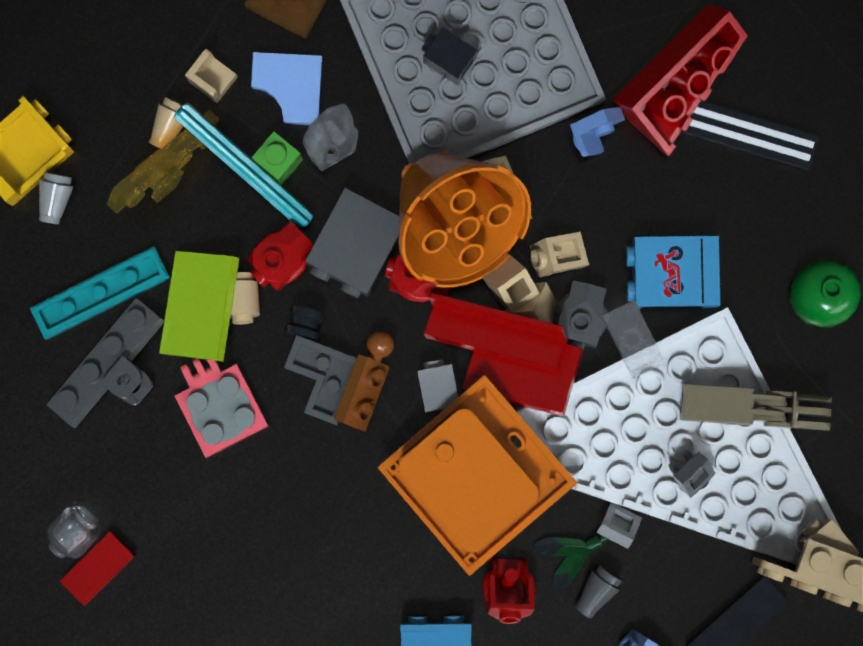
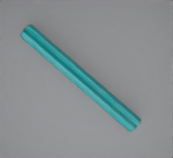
(243, 165)

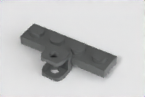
(110, 367)

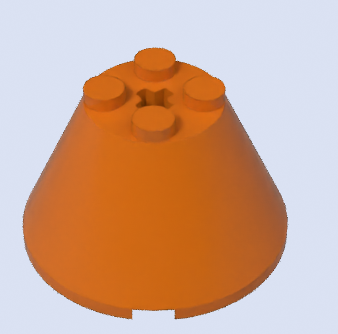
(459, 218)

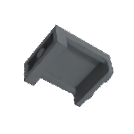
(354, 244)

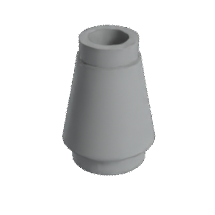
(53, 196)

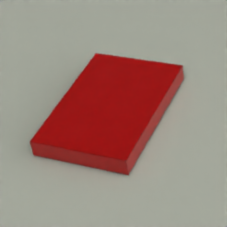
(527, 384)

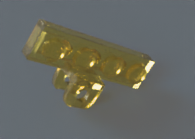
(159, 171)

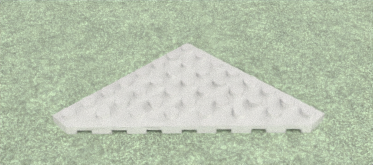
(629, 430)

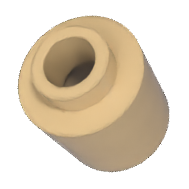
(245, 299)

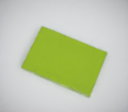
(199, 305)

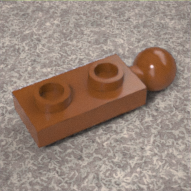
(365, 382)

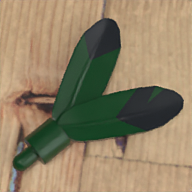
(576, 552)

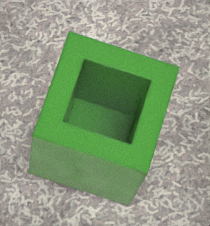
(277, 158)

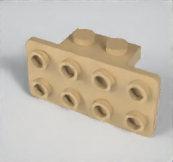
(824, 569)

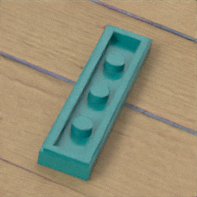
(99, 293)

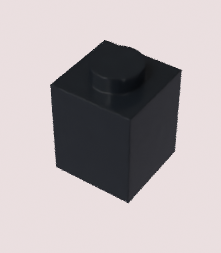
(448, 55)

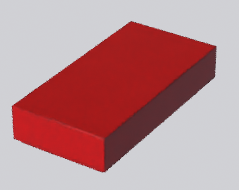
(97, 568)

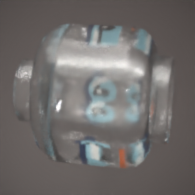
(72, 532)

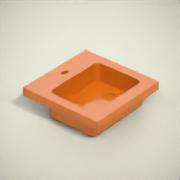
(472, 478)

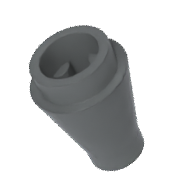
(598, 590)

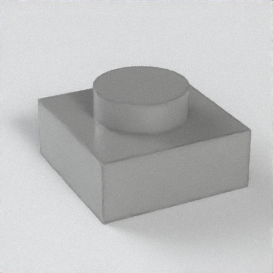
(619, 525)

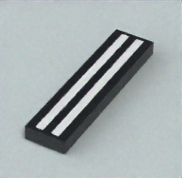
(753, 135)

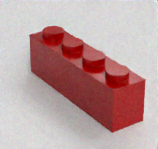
(681, 76)

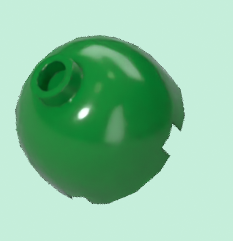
(825, 293)

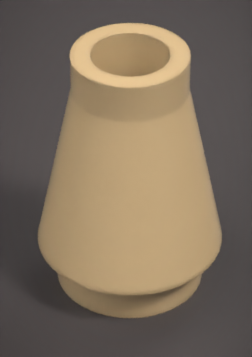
(165, 124)

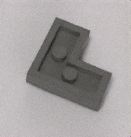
(328, 368)

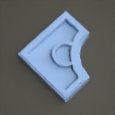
(291, 81)

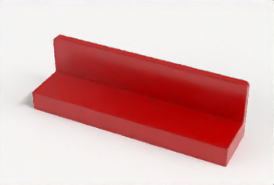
(496, 332)

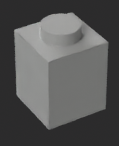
(437, 385)

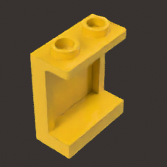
(29, 149)

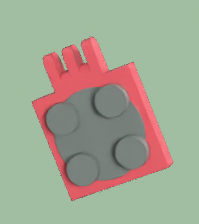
(219, 406)

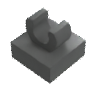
(693, 473)

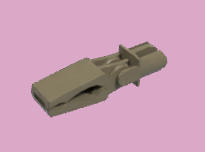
(737, 405)

